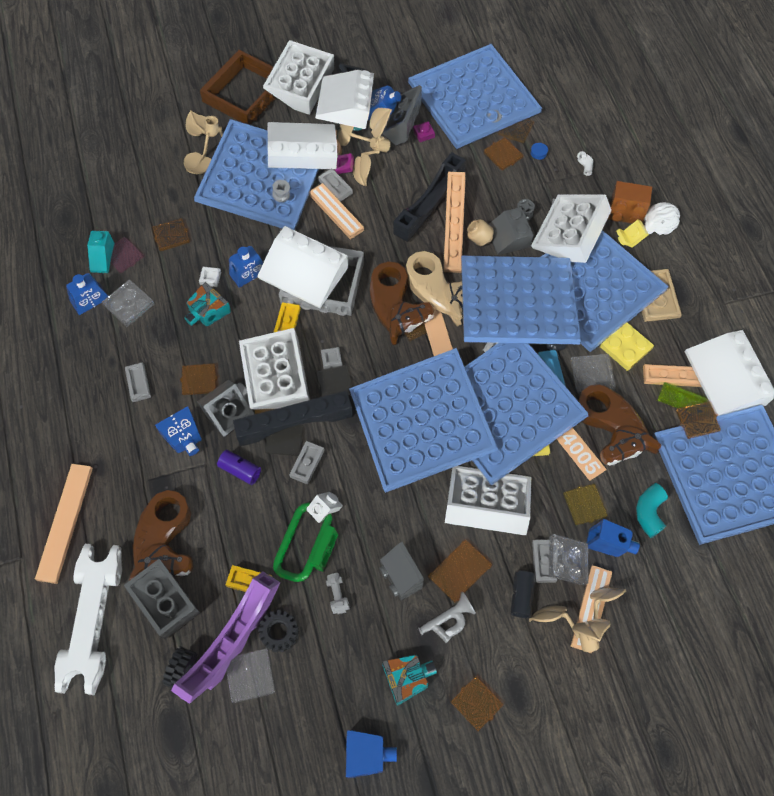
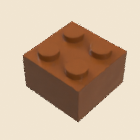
(629, 202)

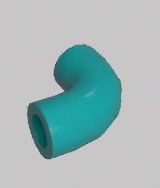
(647, 509)

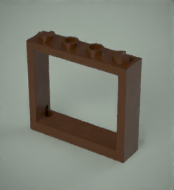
(225, 75)

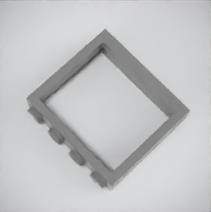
(333, 306)

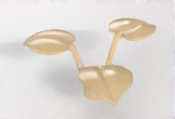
(196, 126)
(379, 144)
(590, 631)

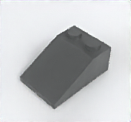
(161, 599)

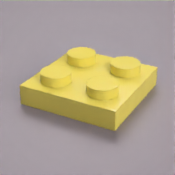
(627, 346)

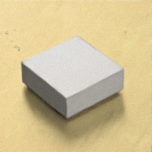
(210, 276)

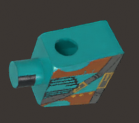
(206, 306)
(407, 676)

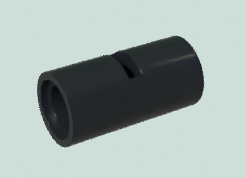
(523, 594)

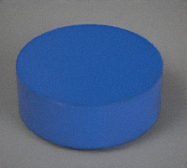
(539, 151)

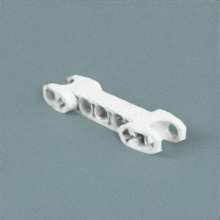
(83, 654)

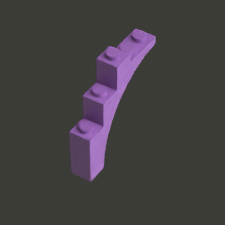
(231, 641)

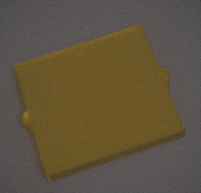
(585, 504)

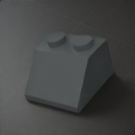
(511, 231)
(224, 406)
(401, 572)

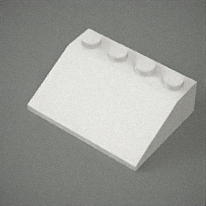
(299, 76)
(346, 98)
(302, 145)
(573, 226)
(303, 267)
(274, 370)
(730, 373)
(487, 506)

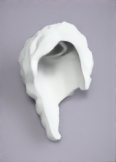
(662, 218)

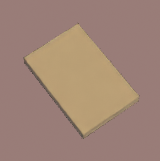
(666, 305)

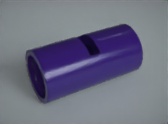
(239, 467)

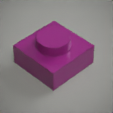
(424, 131)
(344, 163)

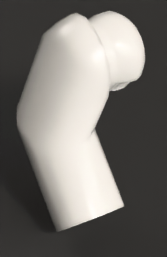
(586, 161)

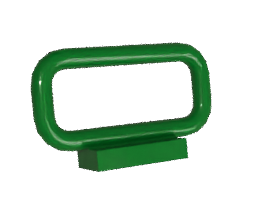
(319, 554)

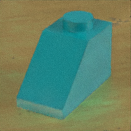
(100, 251)

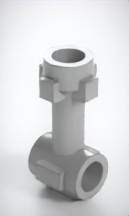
(339, 604)

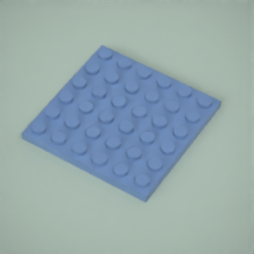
(470, 88)
(243, 183)
(610, 290)
(519, 300)
(521, 405)
(422, 420)
(724, 475)

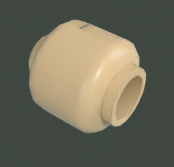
(480, 232)

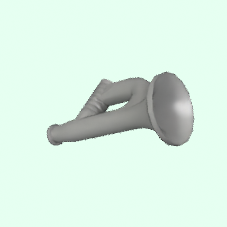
(455, 612)

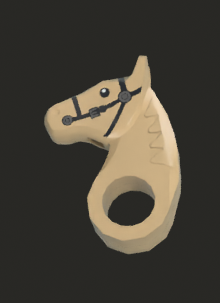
(433, 287)

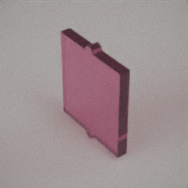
(124, 255)

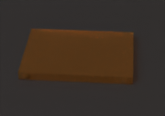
(460, 570)

